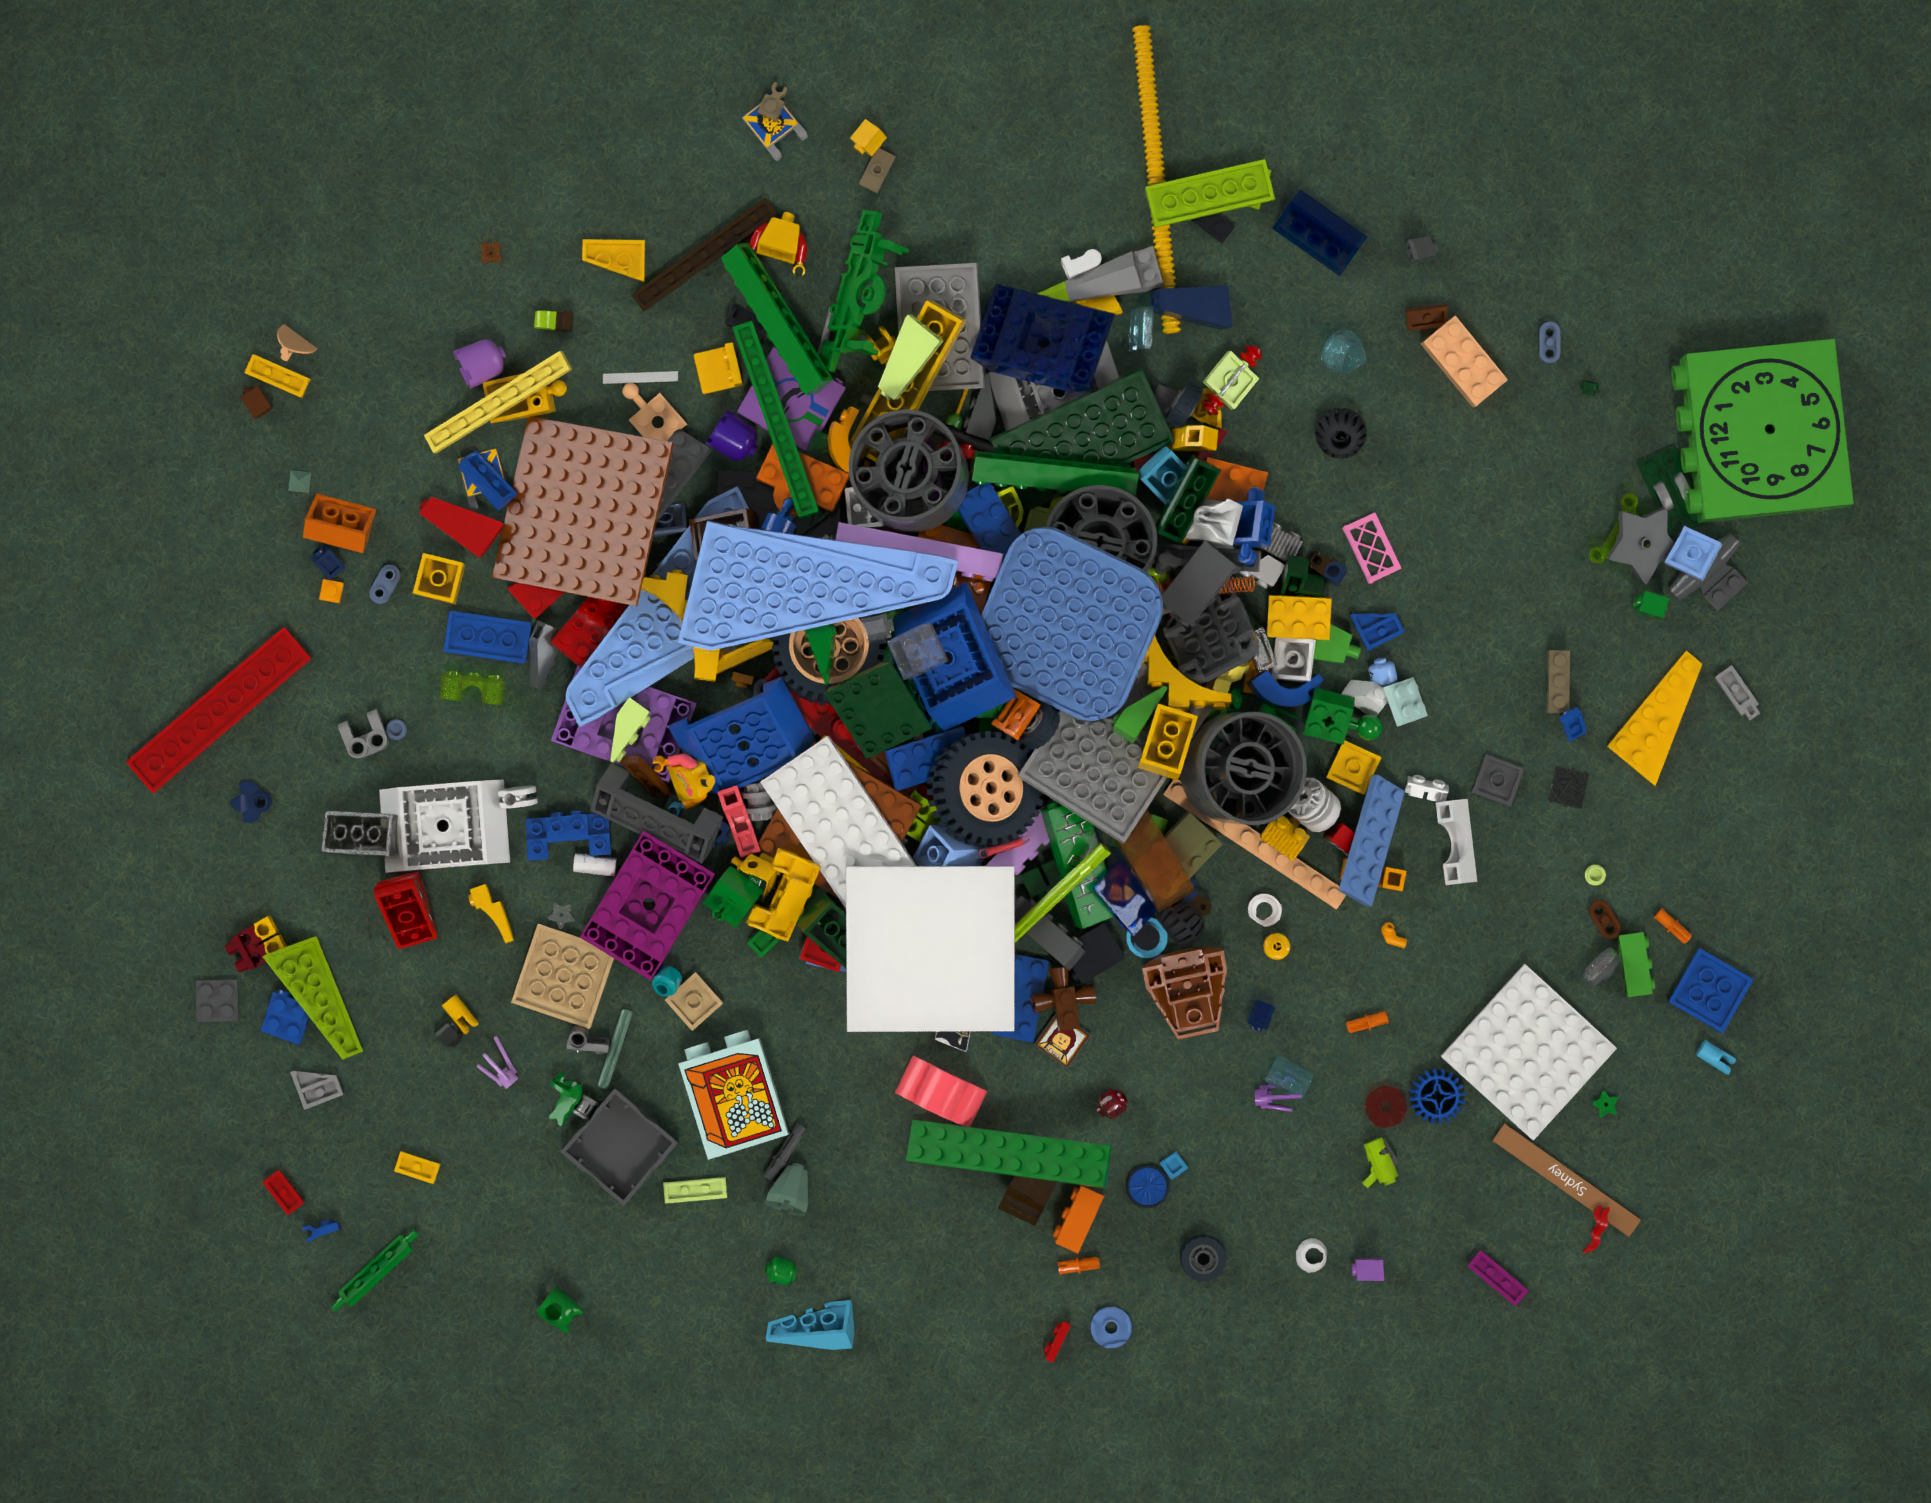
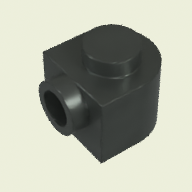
(449, 1034)

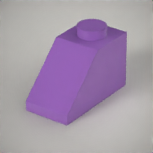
(1368, 1269)

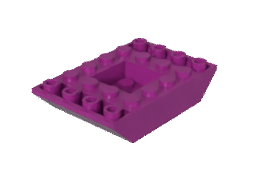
(641, 935)

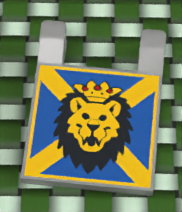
(771, 132)

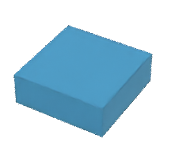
(1173, 1165)

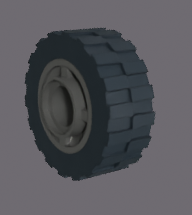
(1203, 1271)

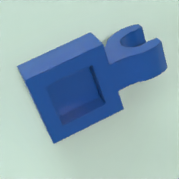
(327, 1227)

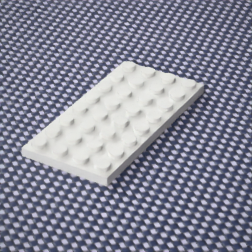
(833, 815)

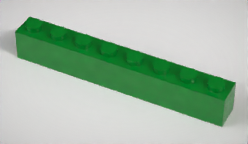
(776, 319)
(1048, 473)

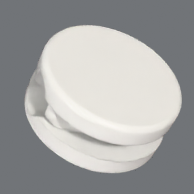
(517, 797)

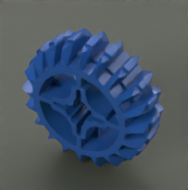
(1437, 1106)

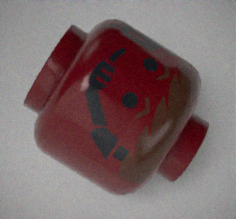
(1112, 1103)

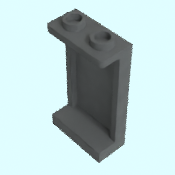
(1198, 583)

